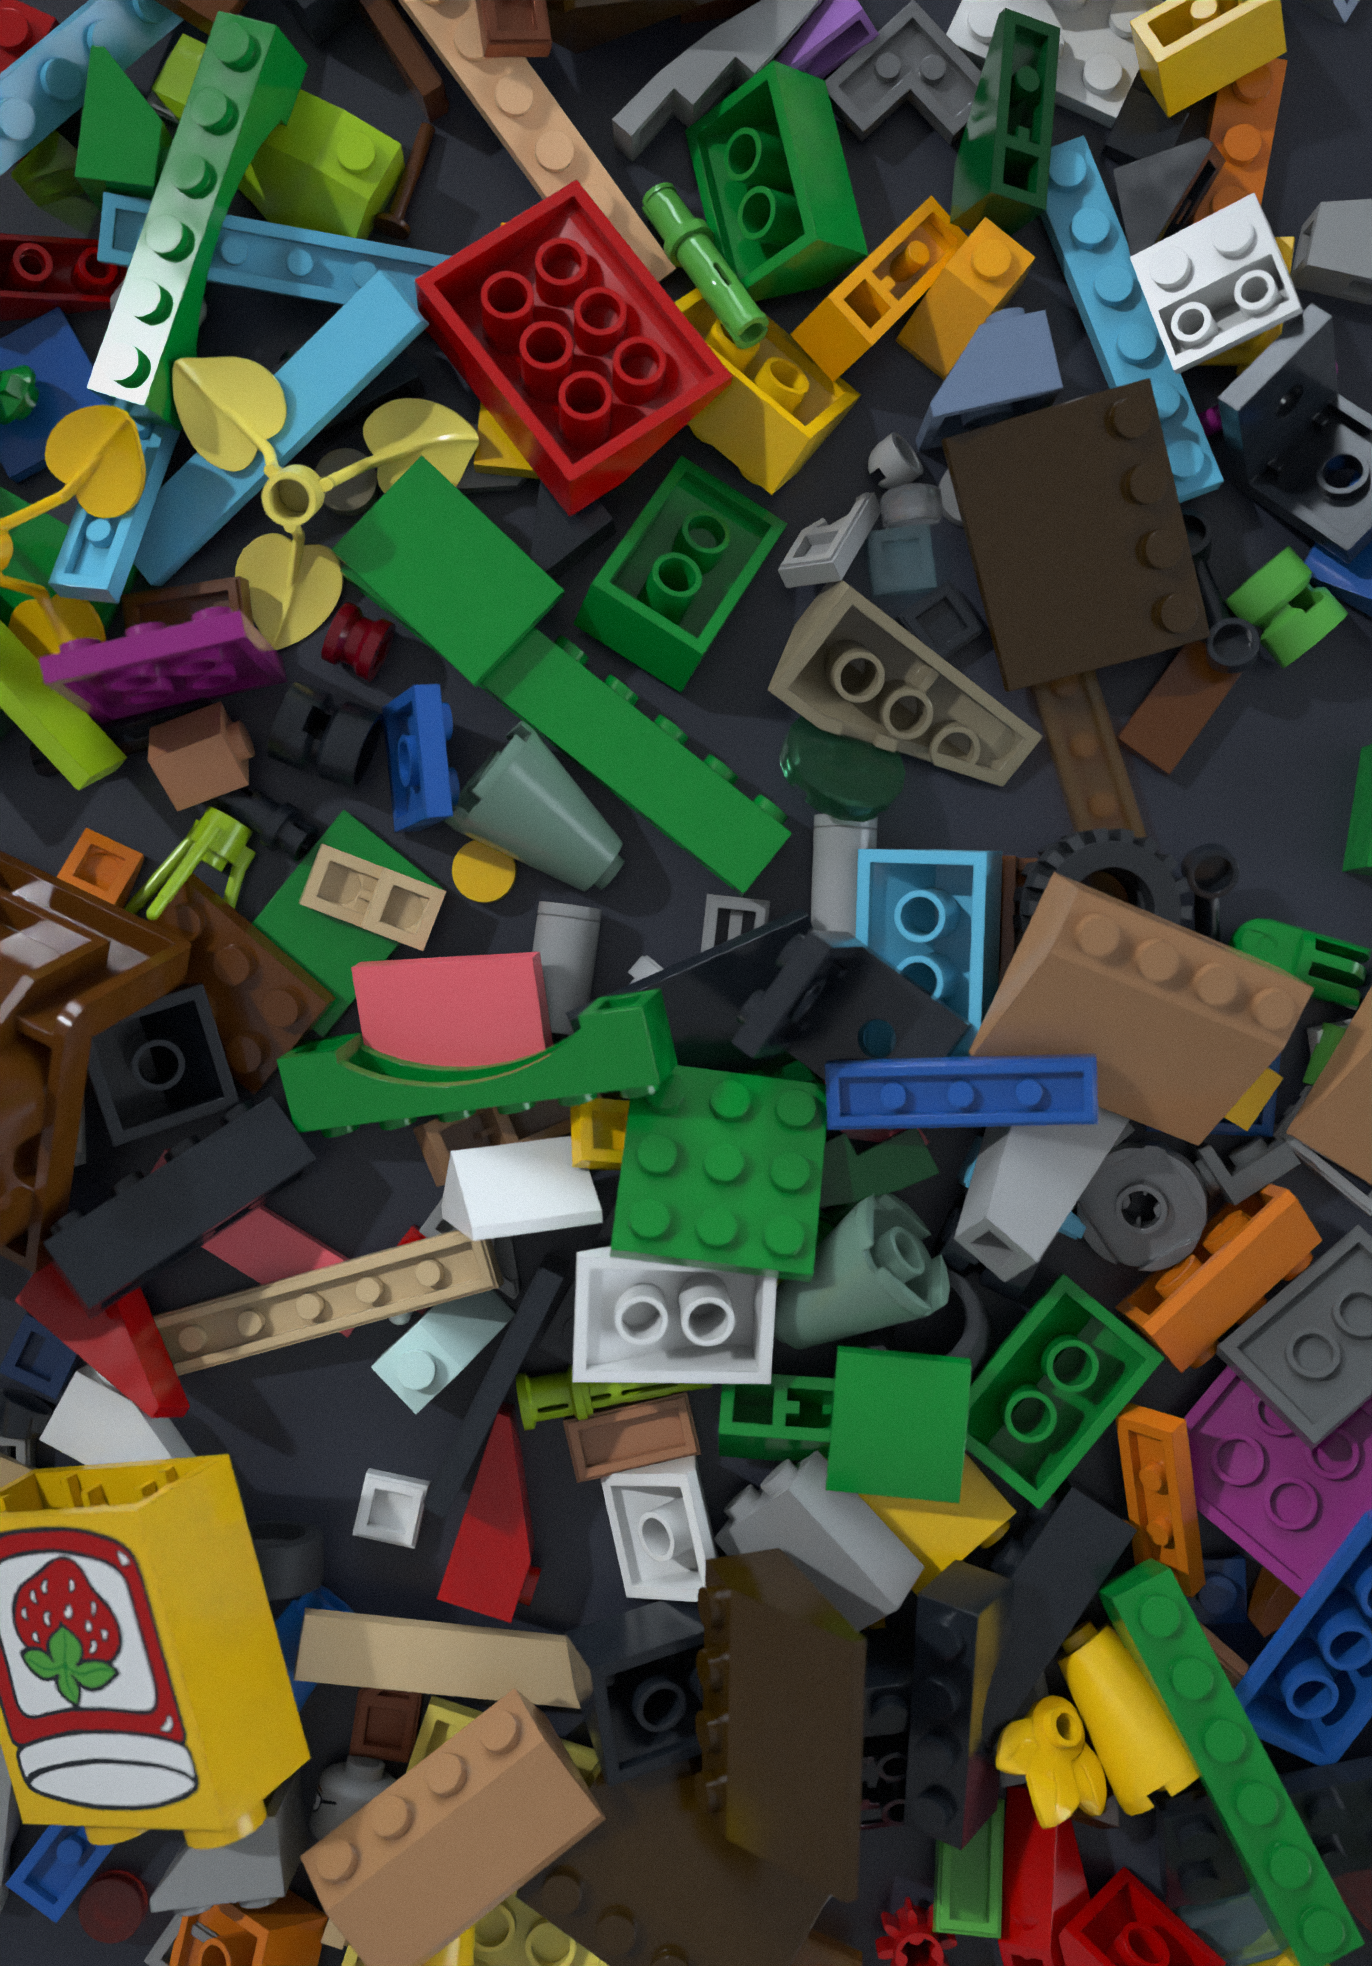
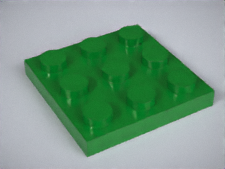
(723, 1174)

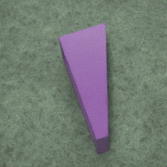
(829, 38)

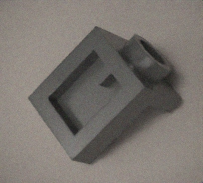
(1252, 1167)

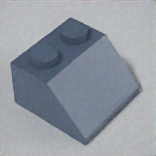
(999, 376)

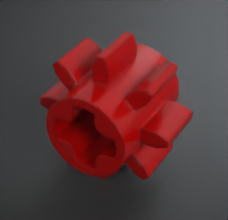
(913, 1925)

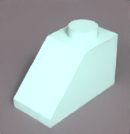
(441, 1346)

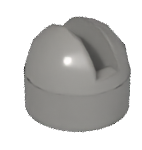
(896, 461)

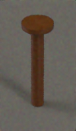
(392, 223)

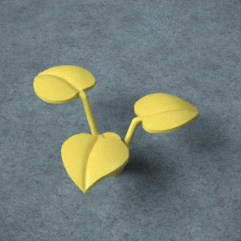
(229, 414)

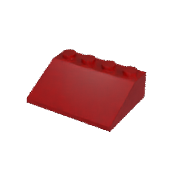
(570, 345)

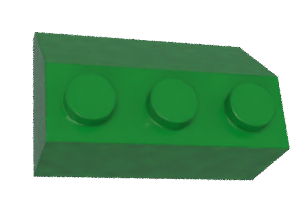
(777, 184)
(1054, 1389)

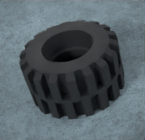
(1118, 852)

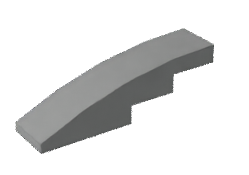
(709, 69)

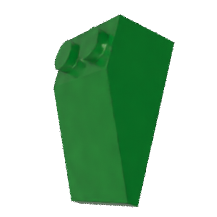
(679, 573)

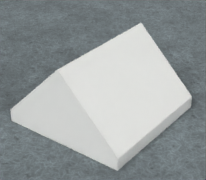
(518, 1190)
(660, 1529)

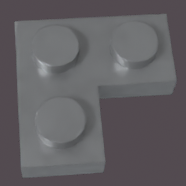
(903, 63)

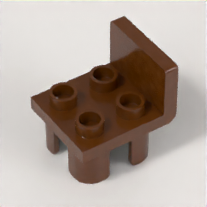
(64, 977)

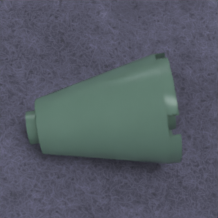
(537, 814)
(864, 1277)

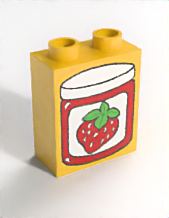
(140, 1653)

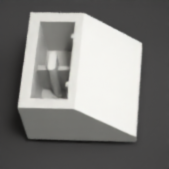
(1216, 284)

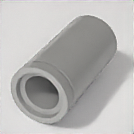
(835, 870)
(568, 948)

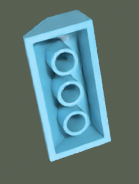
(937, 924)

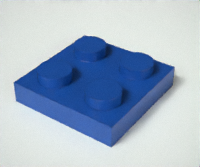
(418, 769)

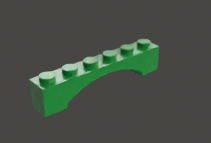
(236, 100)
(343, 1083)
(1232, 1765)

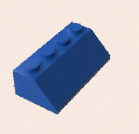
(1316, 1672)

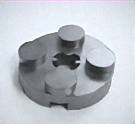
(1179, 1211)

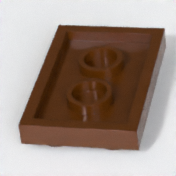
(253, 988)

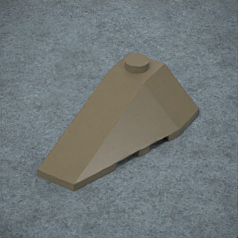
(876, 682)

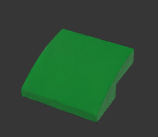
(898, 1424)

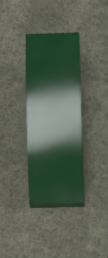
(878, 1169)

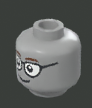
(345, 1790)

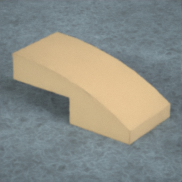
(372, 897)

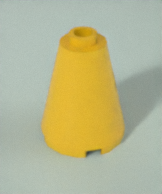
(1123, 1718)

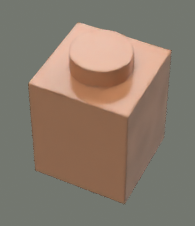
(200, 755)

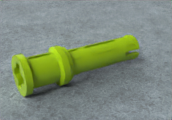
(558, 1396)

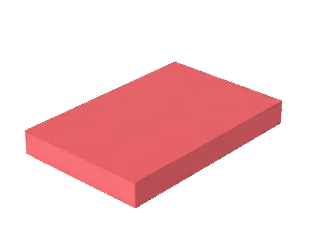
(454, 1008)

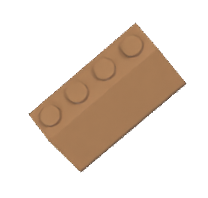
(453, 1836)

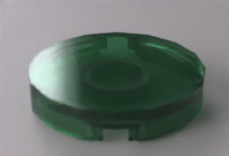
(841, 772)

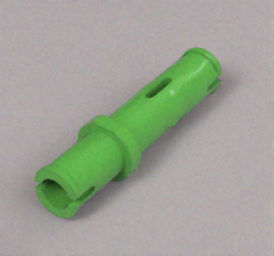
(691, 247)

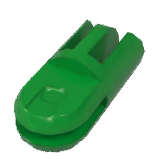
(1314, 958)

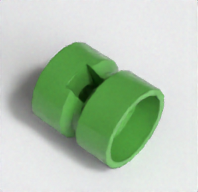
(1286, 607)

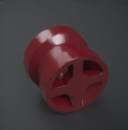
(358, 641)

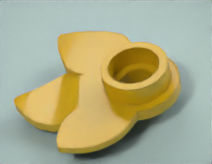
(1055, 1760)

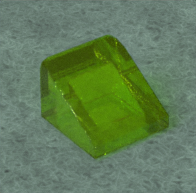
(49, 171)

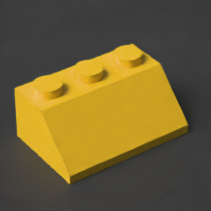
(776, 403)

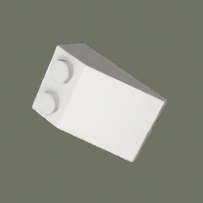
(670, 1323)

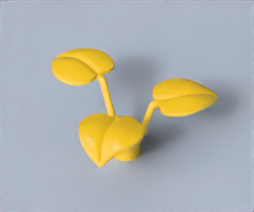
(105, 468)

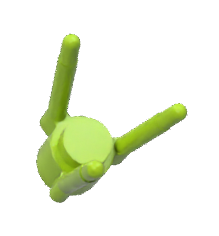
(211, 840)

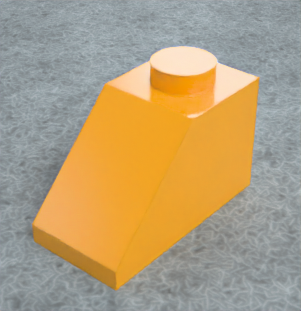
(966, 292)

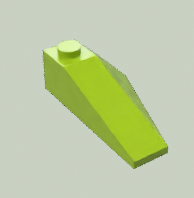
(314, 173)

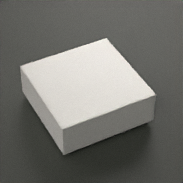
(391, 1508)

